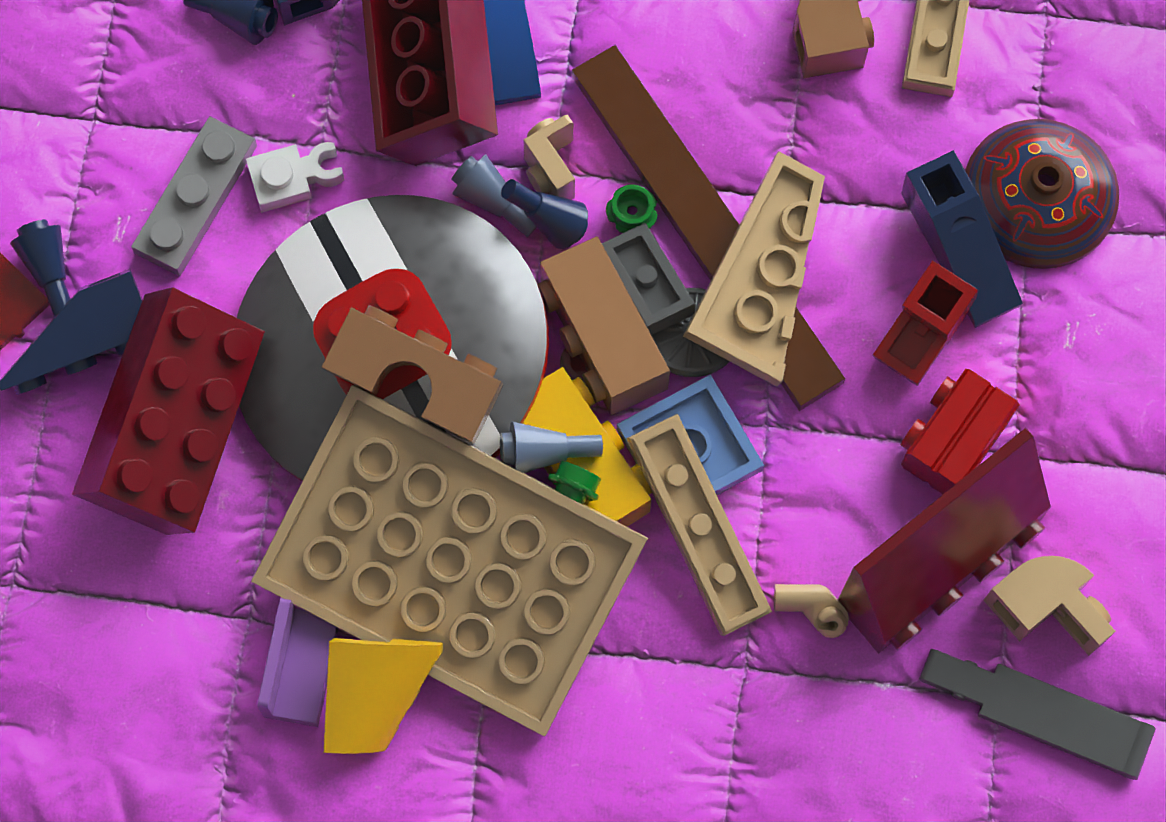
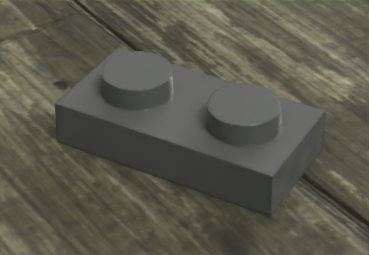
(649, 278)

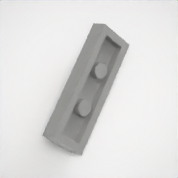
(194, 196)

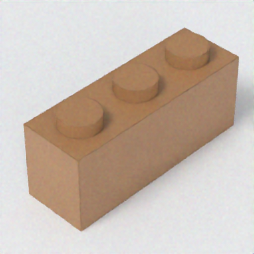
(602, 326)

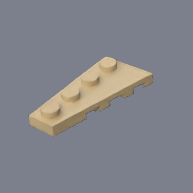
(757, 284)

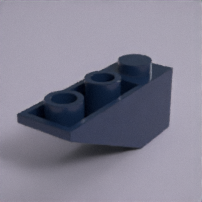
(961, 234)
(88, 324)

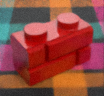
(959, 432)

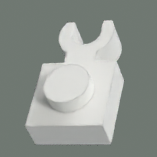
(284, 177)

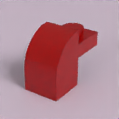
(926, 323)

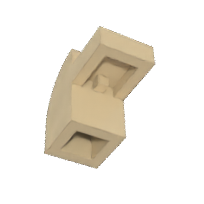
(1050, 588)

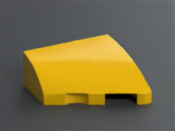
(372, 690)

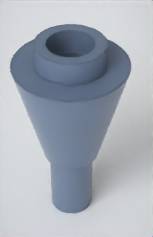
(482, 186)
(534, 447)

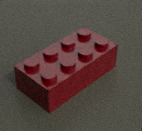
(428, 76)
(169, 412)

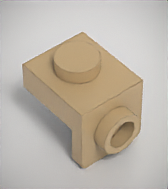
(547, 169)

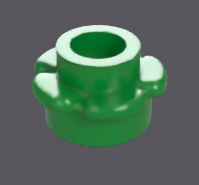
(627, 197)
(575, 482)

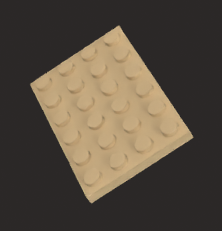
(451, 547)

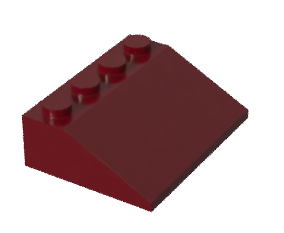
(948, 546)

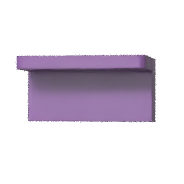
(296, 666)

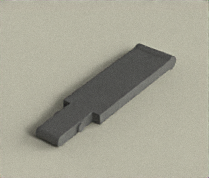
(1045, 713)

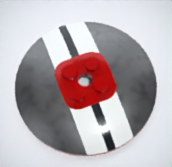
(420, 264)

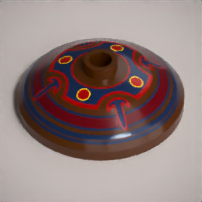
(1041, 222)

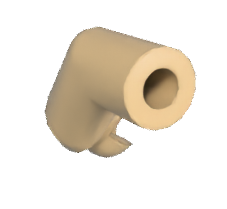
(816, 604)

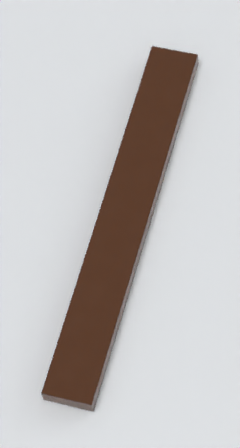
(689, 200)

